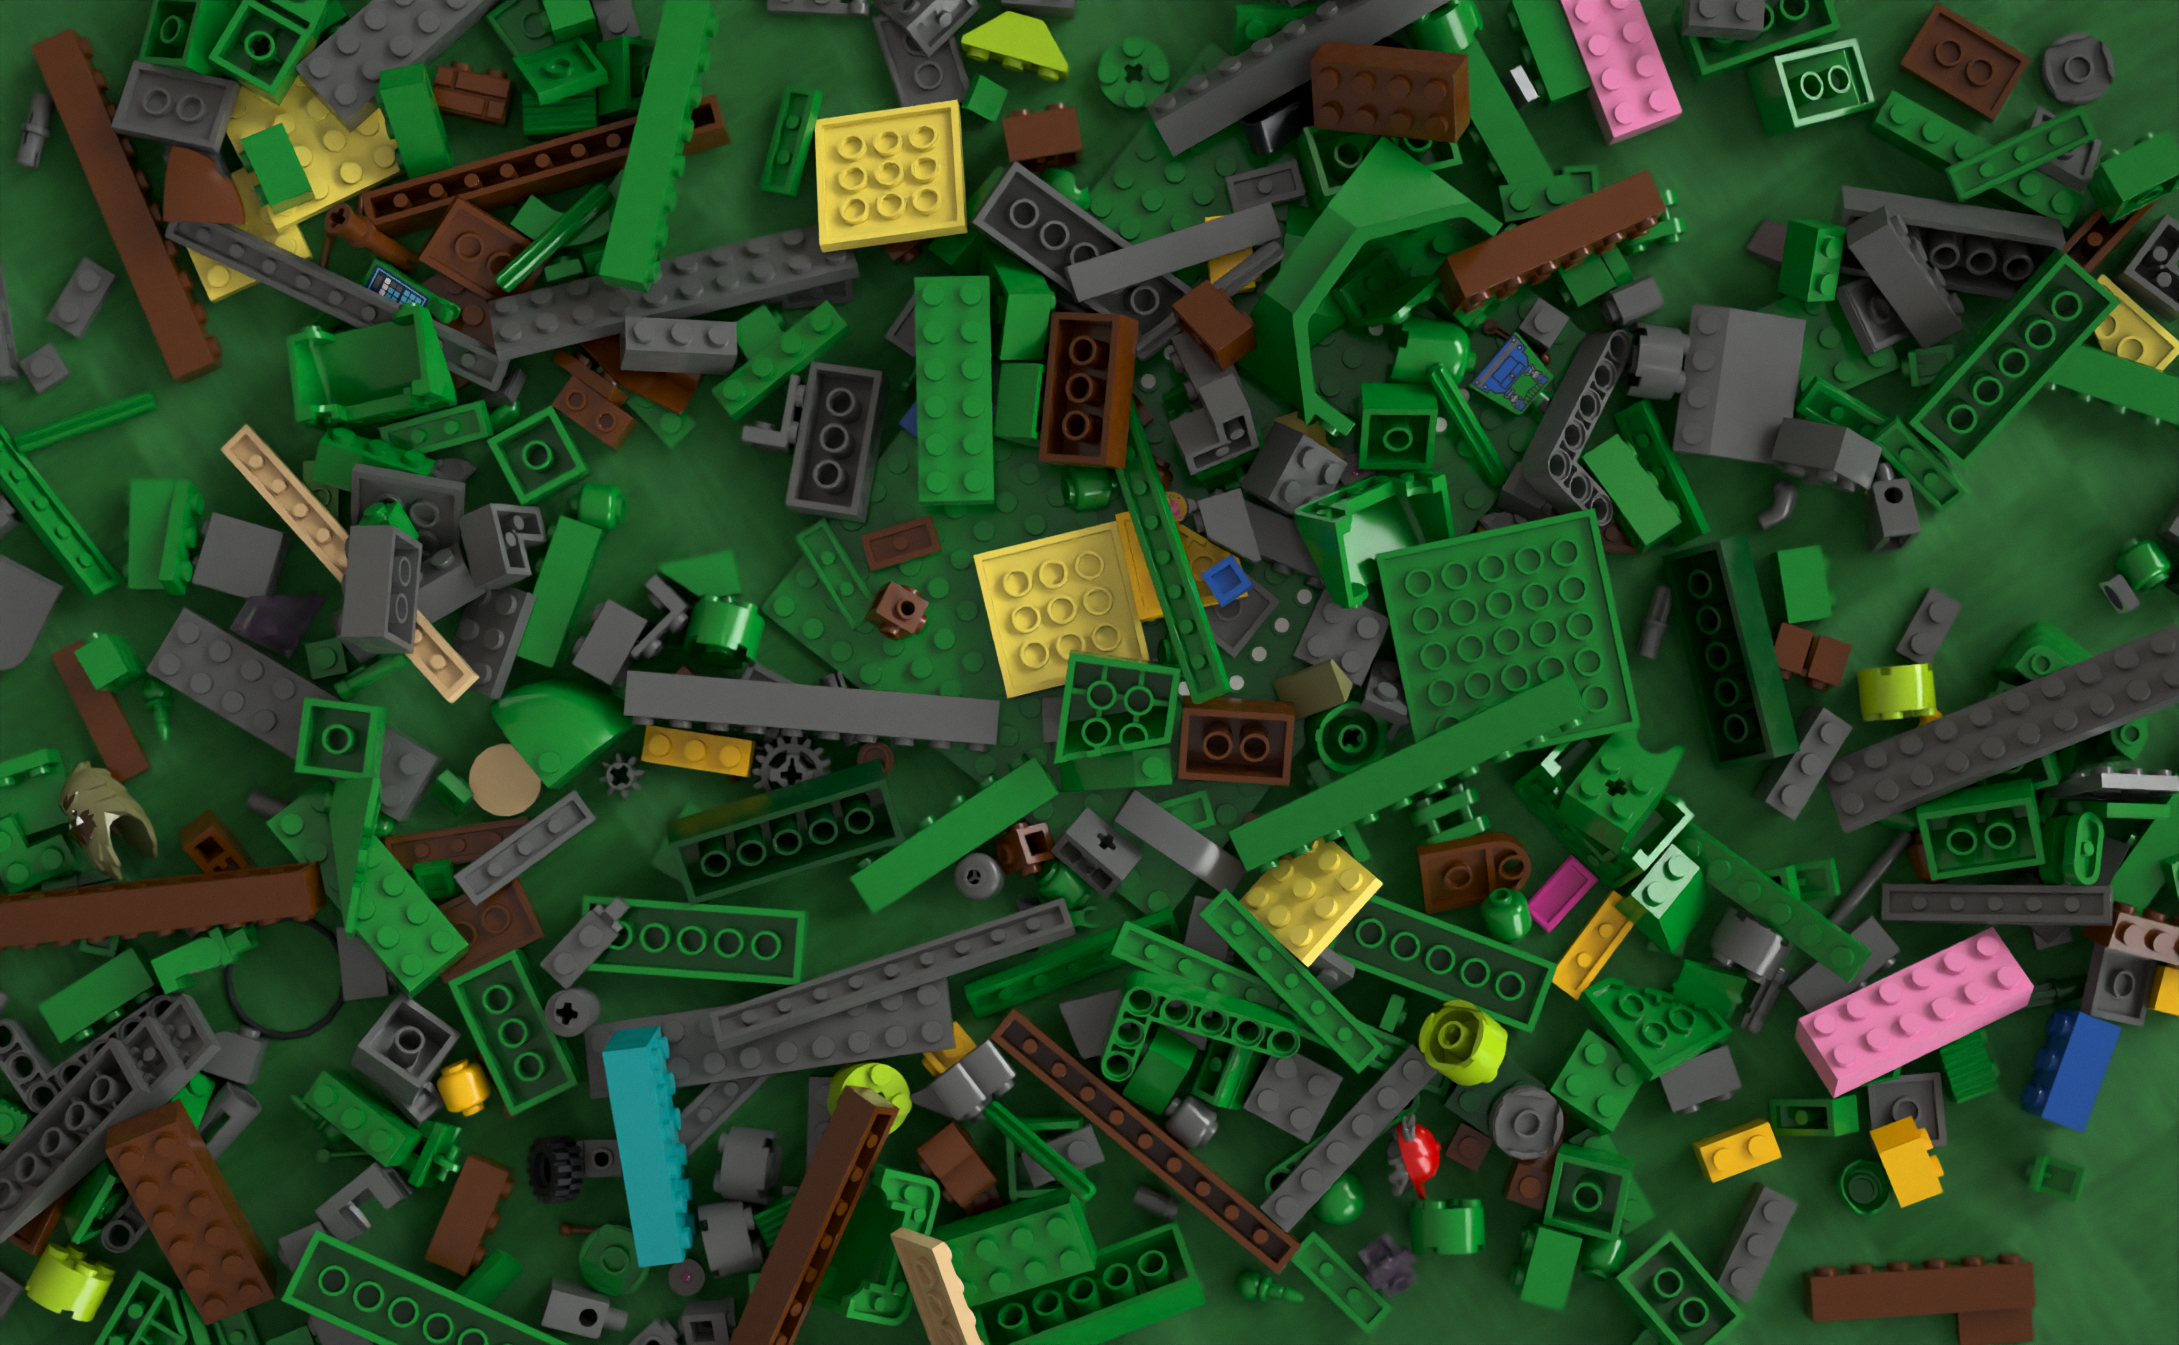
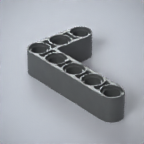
(1568, 422)
(43, 1071)

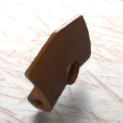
(665, 389)

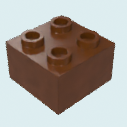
(1044, 138)

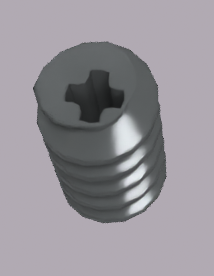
(562, 1021)

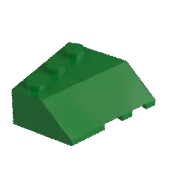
(1115, 705)

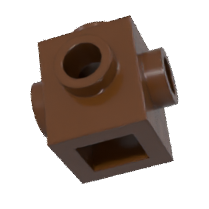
(897, 611)
(1025, 848)

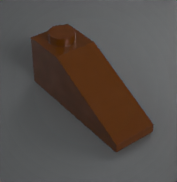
(214, 845)
(1531, 1178)

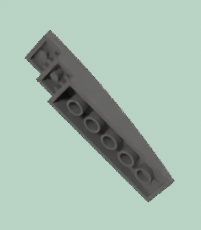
(111, 1088)

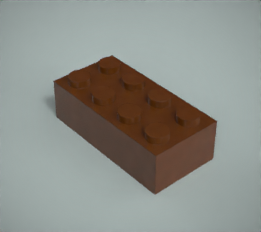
(1390, 91)
(1088, 390)

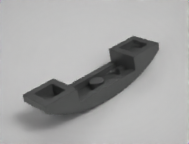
(1179, 842)

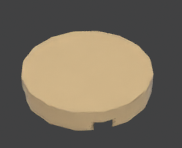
(503, 781)

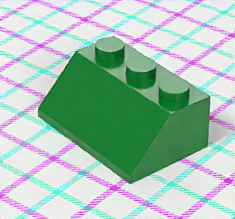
(1982, 830)

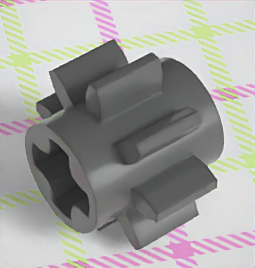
(612, 778)

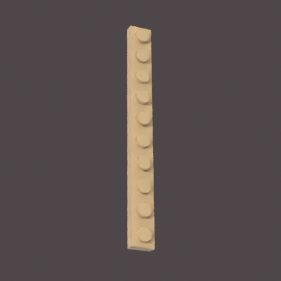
(327, 541)

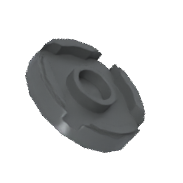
(2076, 69)
(1525, 1122)

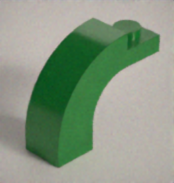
(537, 217)

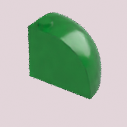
(561, 726)

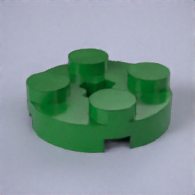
(1133, 53)

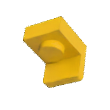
(940, 1061)

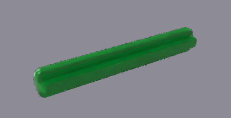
(553, 237)
(85, 422)
(1467, 424)
(1039, 1151)

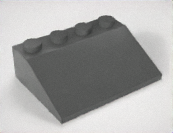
(1737, 383)

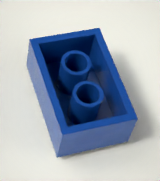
(2069, 1068)

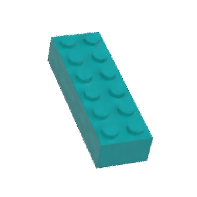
(650, 1145)

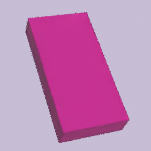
(1560, 893)

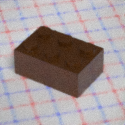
(1236, 741)

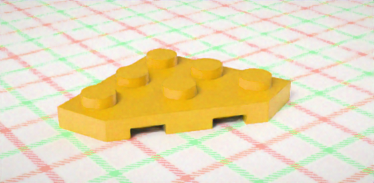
(1199, 553)

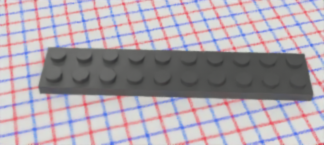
(684, 289)
(2006, 730)
(881, 1029)

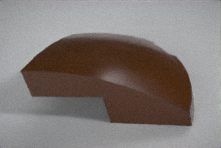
(198, 191)

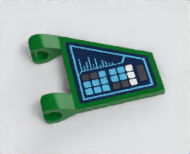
(400, 288)

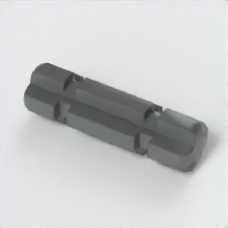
(1762, 1002)

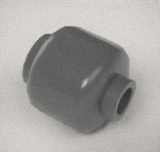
(991, 877)
(1190, 1121)

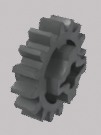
(777, 770)

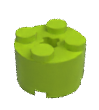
(1896, 692)
(1463, 1043)
(879, 1078)
(70, 1281)

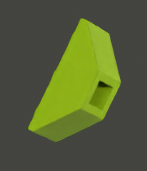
(1018, 44)

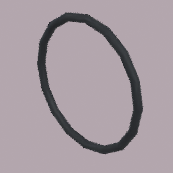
(276, 1034)

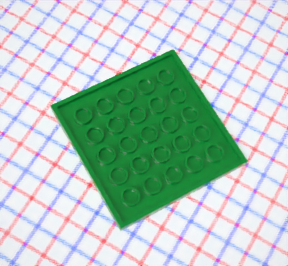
(1502, 615)

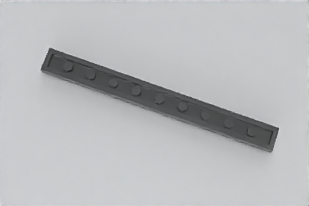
(329, 292)
(891, 974)

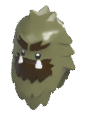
(101, 805)

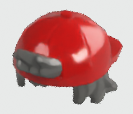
(1412, 1156)

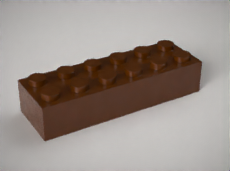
(1550, 242)
(191, 1211)

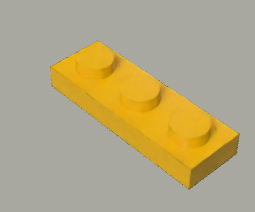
(698, 751)
(1592, 947)

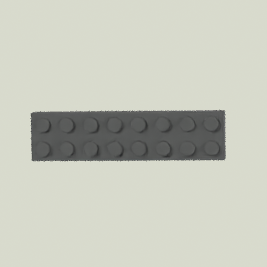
(269, 698)

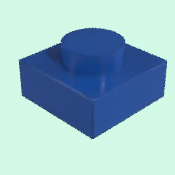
(1226, 580)

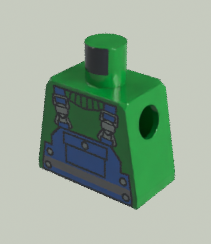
(1514, 378)

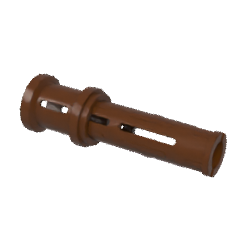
(361, 233)

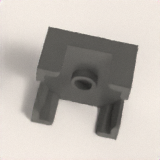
(342, 1211)

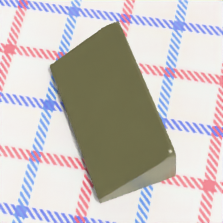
(1314, 688)

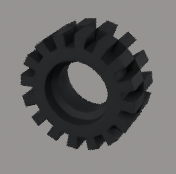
(555, 1169)

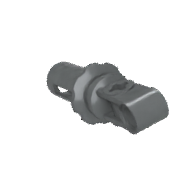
(241, 1108)

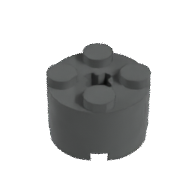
(1655, 362)
(1749, 944)
(748, 1164)
(729, 1237)

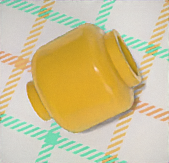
(464, 1087)

